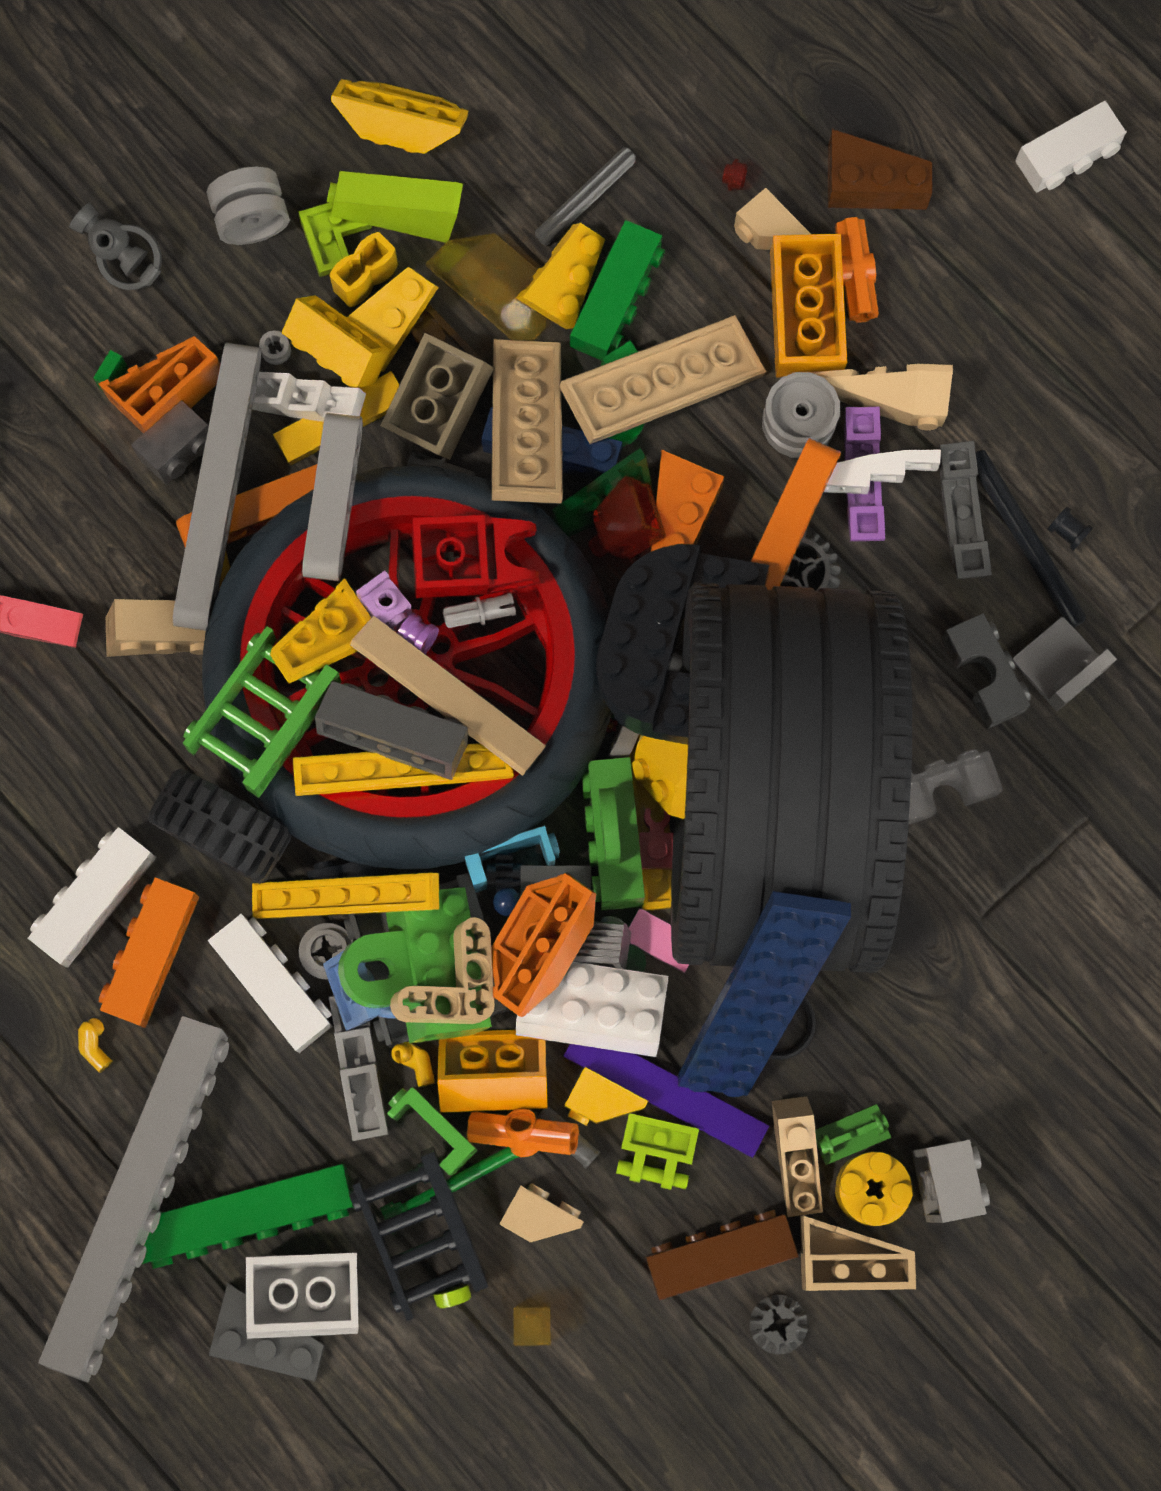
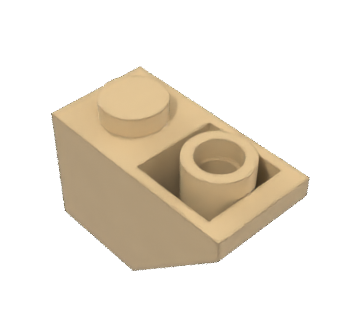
(537, 1218)

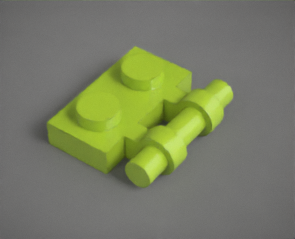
(661, 1140)

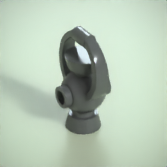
(118, 247)

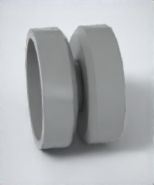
(247, 205)
(795, 396)

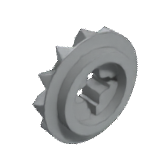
(313, 942)

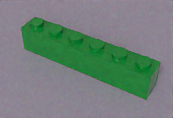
(249, 1213)

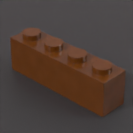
(721, 1256)

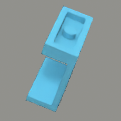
(521, 841)

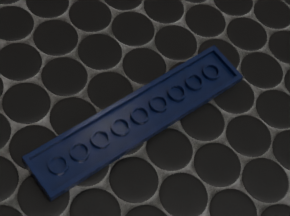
(763, 992)

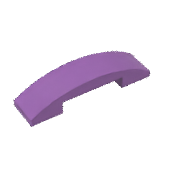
(862, 438)

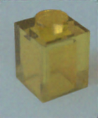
(532, 1325)

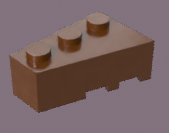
(875, 176)

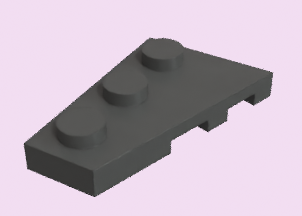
(286, 1355)

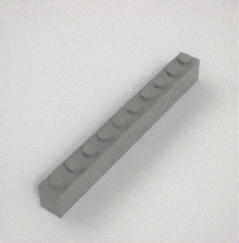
(134, 1201)

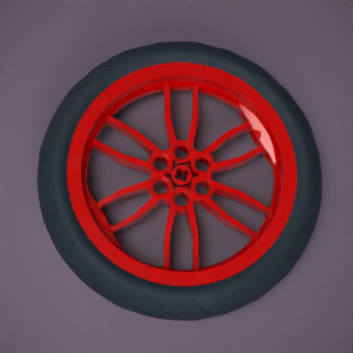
(445, 826)

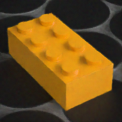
(808, 303)

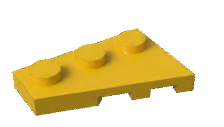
(564, 280)
(395, 309)
(322, 635)

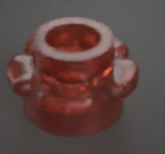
(735, 175)

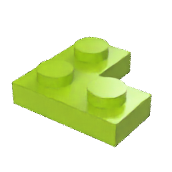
(326, 236)

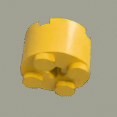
(893, 1194)

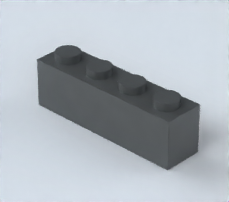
(392, 729)

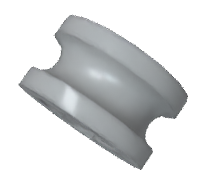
(271, 337)

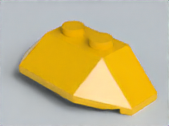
(398, 115)
(663, 772)

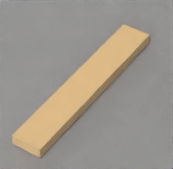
(447, 695)

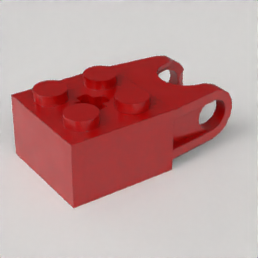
(481, 554)

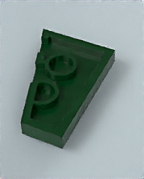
(577, 511)

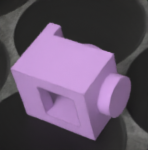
(377, 591)

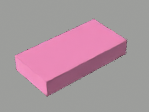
(654, 938)

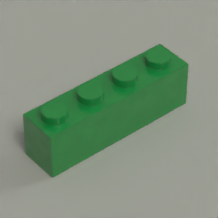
(617, 290)

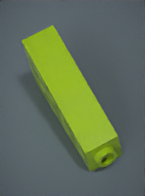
(397, 203)

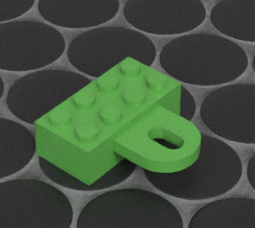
(615, 834)
(416, 954)

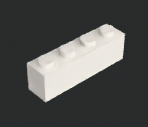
(91, 897)
(270, 982)

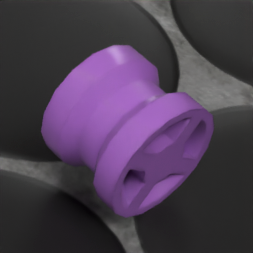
(418, 633)

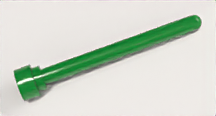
(456, 1182)

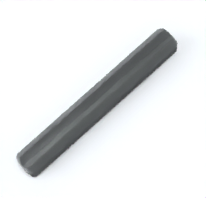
(585, 196)

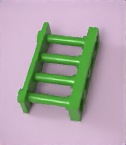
(277, 742)

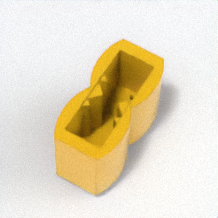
(369, 266)

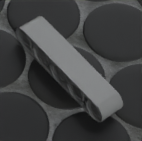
(332, 497)

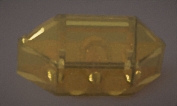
(490, 278)

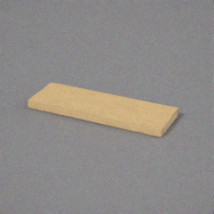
(662, 379)
(527, 422)

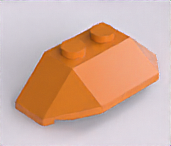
(541, 941)

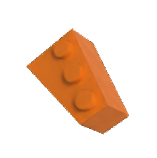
(153, 389)
(684, 499)

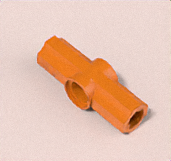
(858, 270)
(523, 1132)

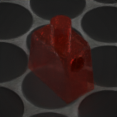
(627, 521)

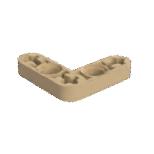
(458, 996)

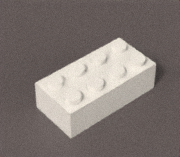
(601, 1010)

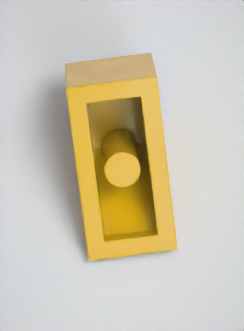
(600, 1099)

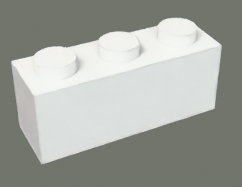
(1071, 147)

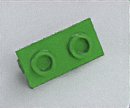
(852, 1134)

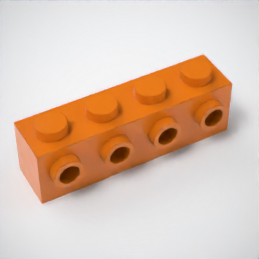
(149, 952)

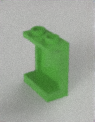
(462, 1147)

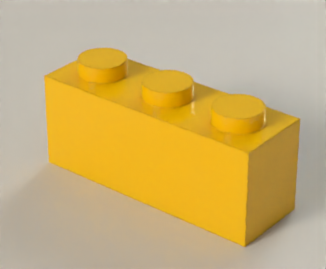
(335, 342)

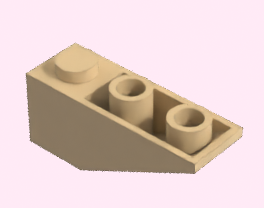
(797, 1155)

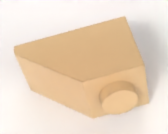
(763, 219)

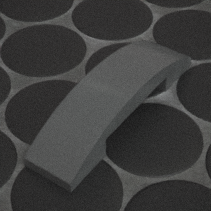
(962, 510)

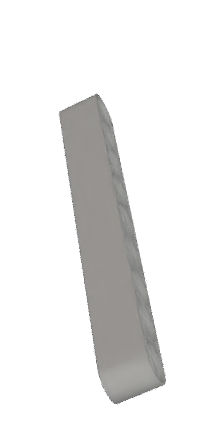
(217, 486)

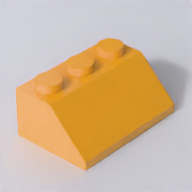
(492, 1072)

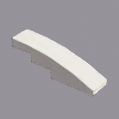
(304, 399)
(855, 474)

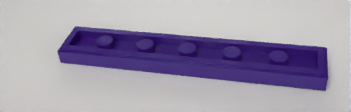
(662, 1091)

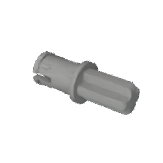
(479, 611)

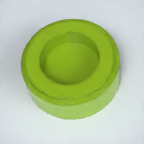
(452, 1296)

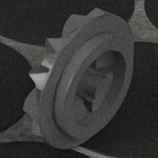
(763, 1317)

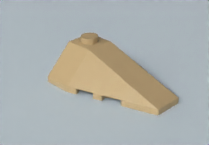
(909, 397)

